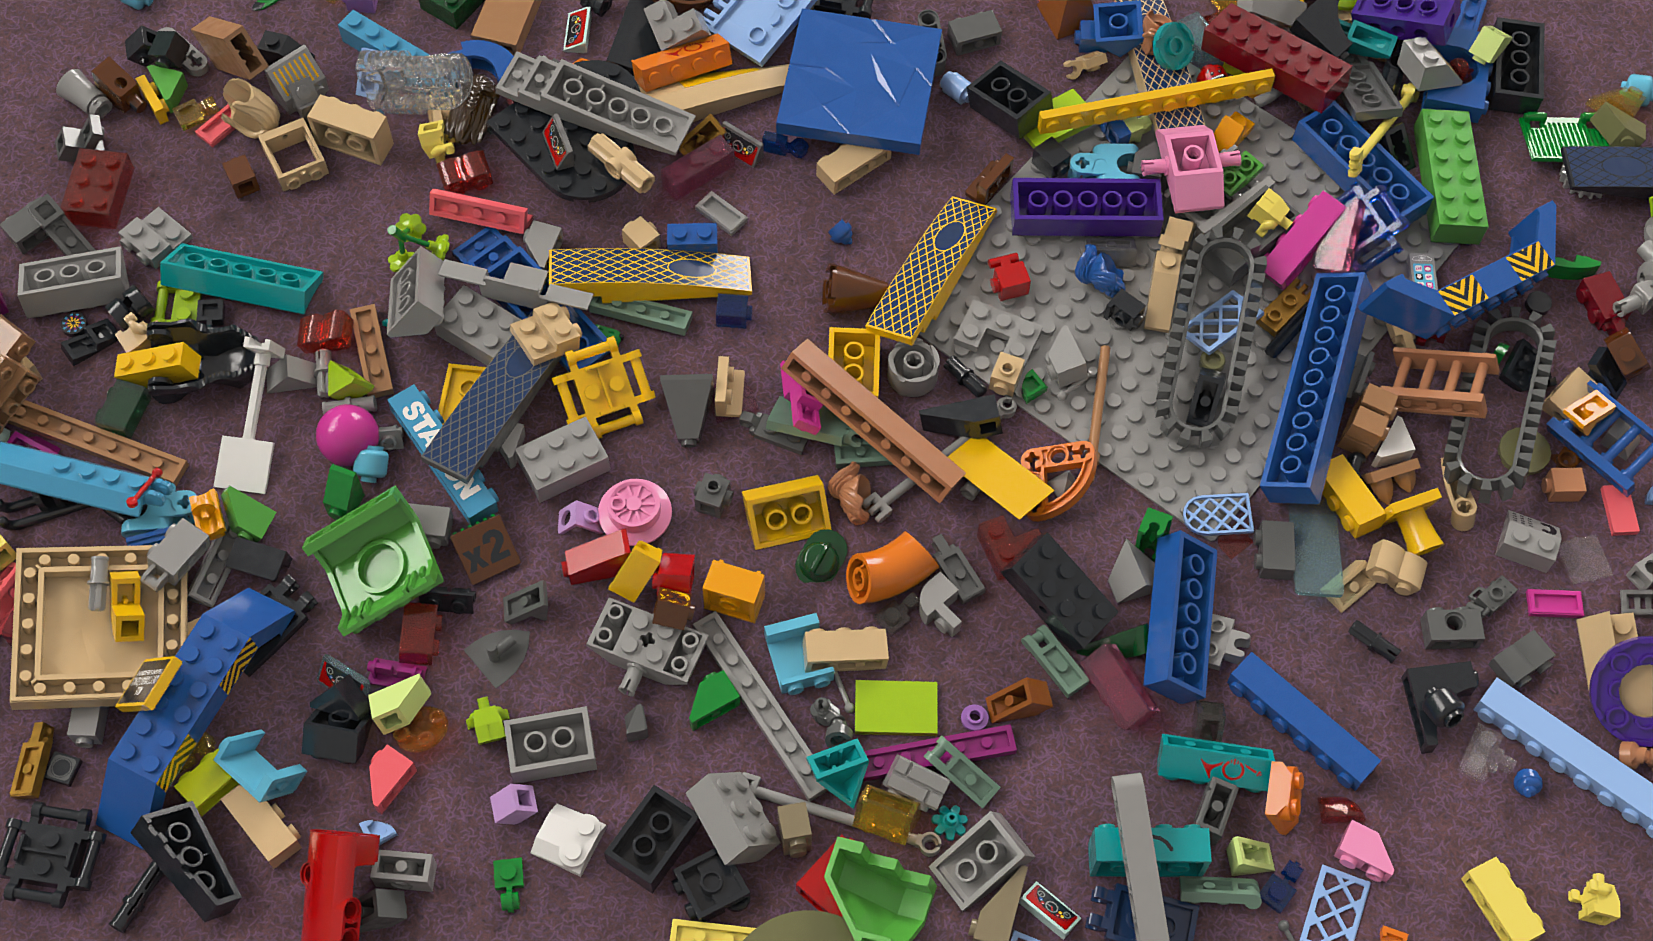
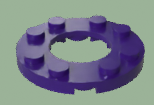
(1605, 690)

